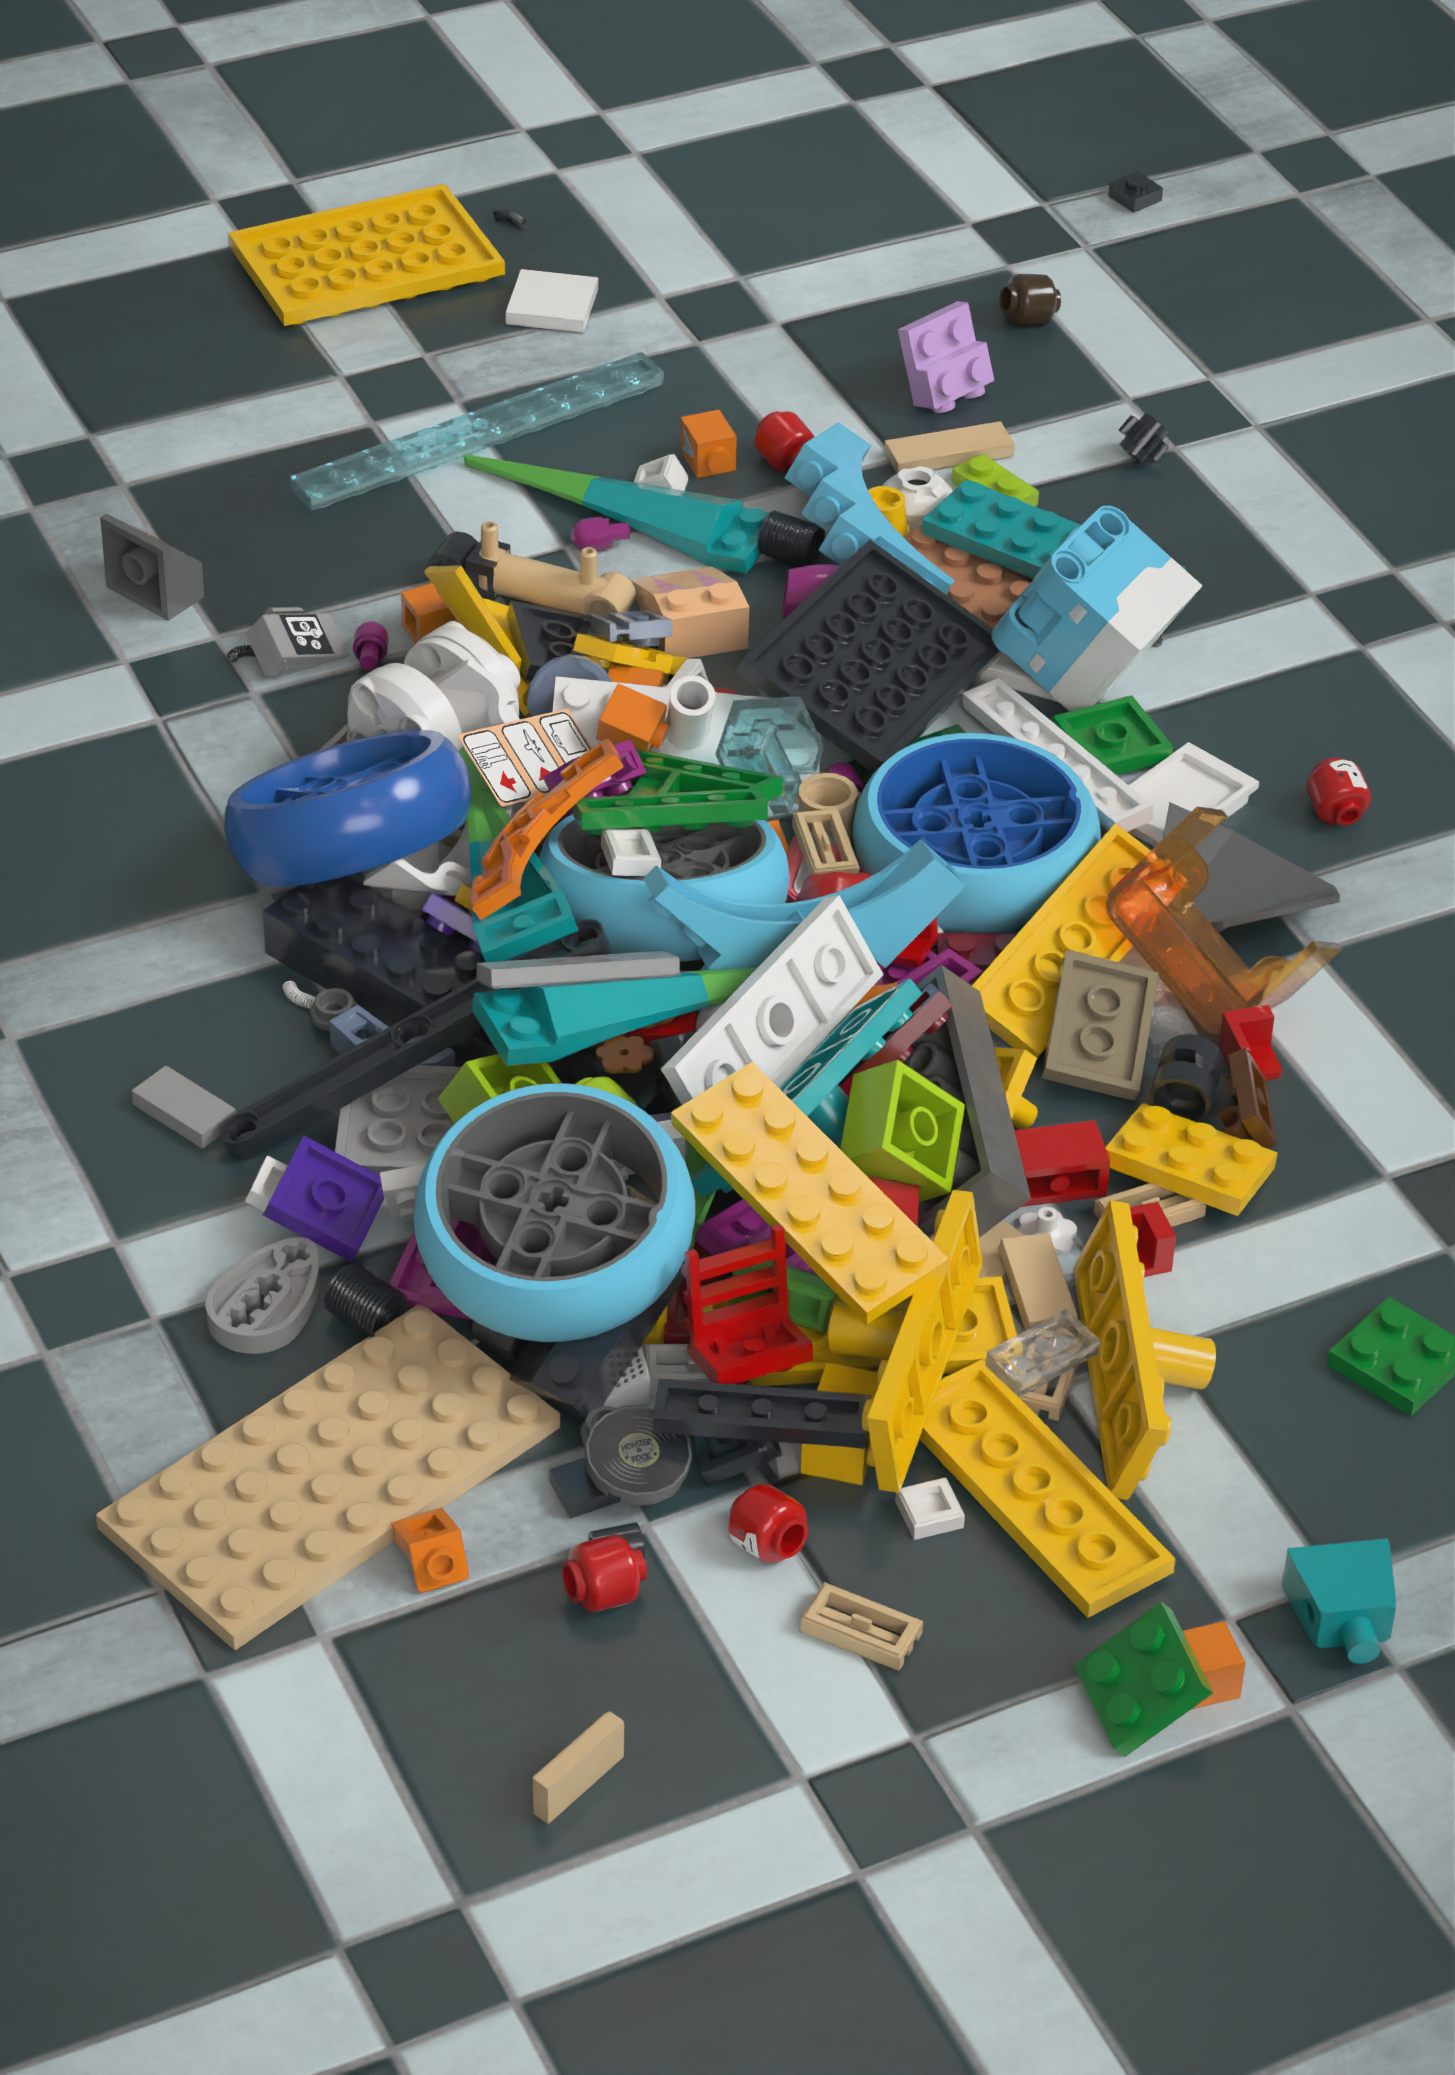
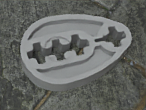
(289, 1299)

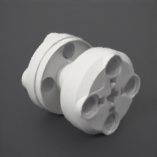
(407, 693)

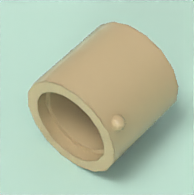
(829, 792)

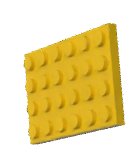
(365, 254)

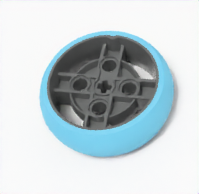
(718, 860)
(585, 1272)

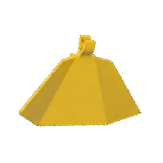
(479, 616)

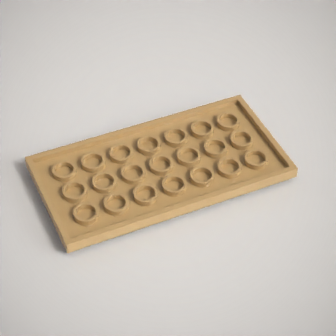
(323, 1472)

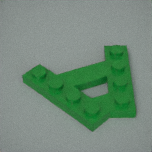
(683, 795)

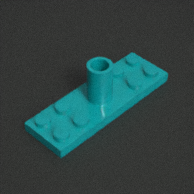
(815, 1082)

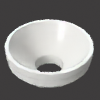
(921, 498)

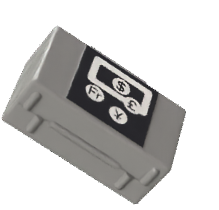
(294, 641)

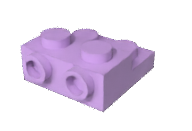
(944, 358)

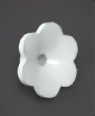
(1052, 1222)

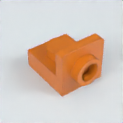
(433, 1547)

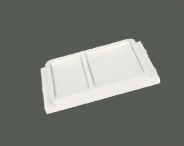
(1190, 780)

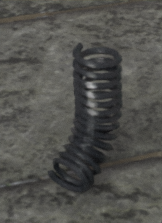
(501, 215)
(247, 651)

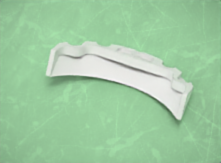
(479, 703)

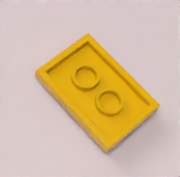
(1190, 1158)

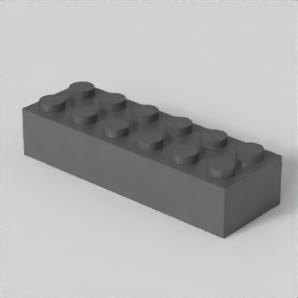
(964, 1064)

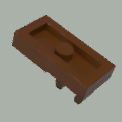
(1251, 1093)

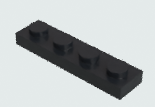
(760, 1413)

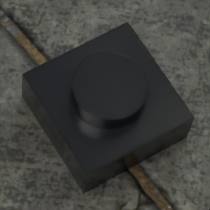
(1135, 191)

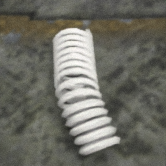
(300, 996)

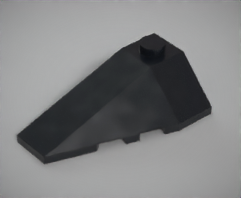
(583, 1372)

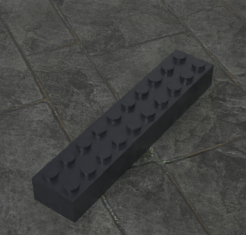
(398, 965)

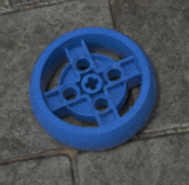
(348, 808)

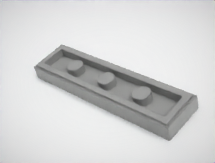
(578, 969)

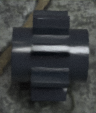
(1143, 438)

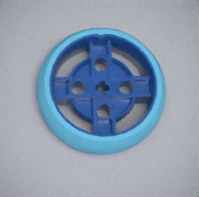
(993, 810)

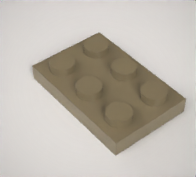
(1100, 1025)

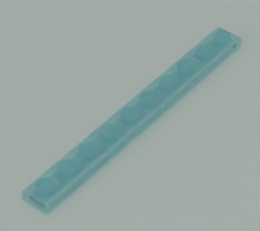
(475, 431)

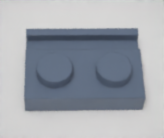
(639, 627)

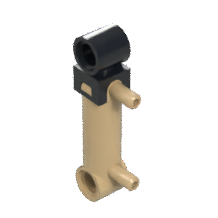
(499, 572)

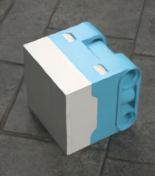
(1094, 609)

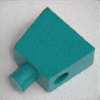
(1343, 1594)

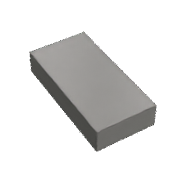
(182, 1106)

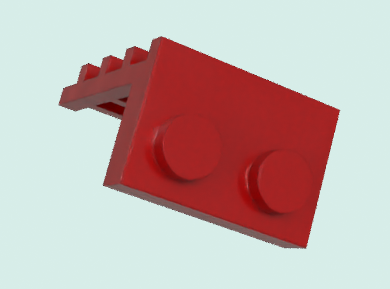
(750, 1335)

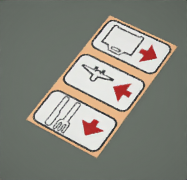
(522, 752)

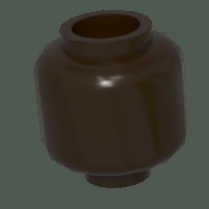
(1029, 299)

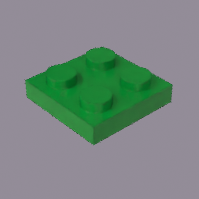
(1117, 734)
(1396, 1356)
(1143, 1679)

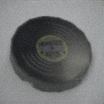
(633, 1460)

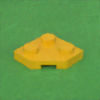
(626, 654)

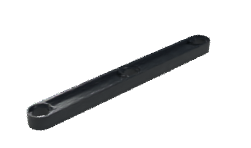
(380, 1058)

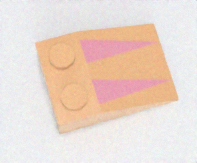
(704, 609)

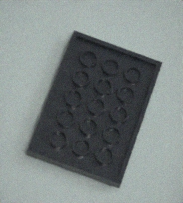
(873, 656)

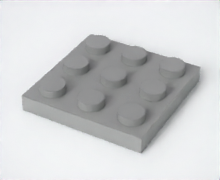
(397, 1121)

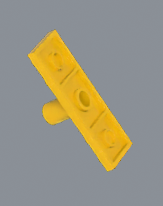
(913, 1344)
(1131, 1356)

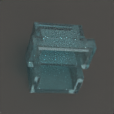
(772, 739)

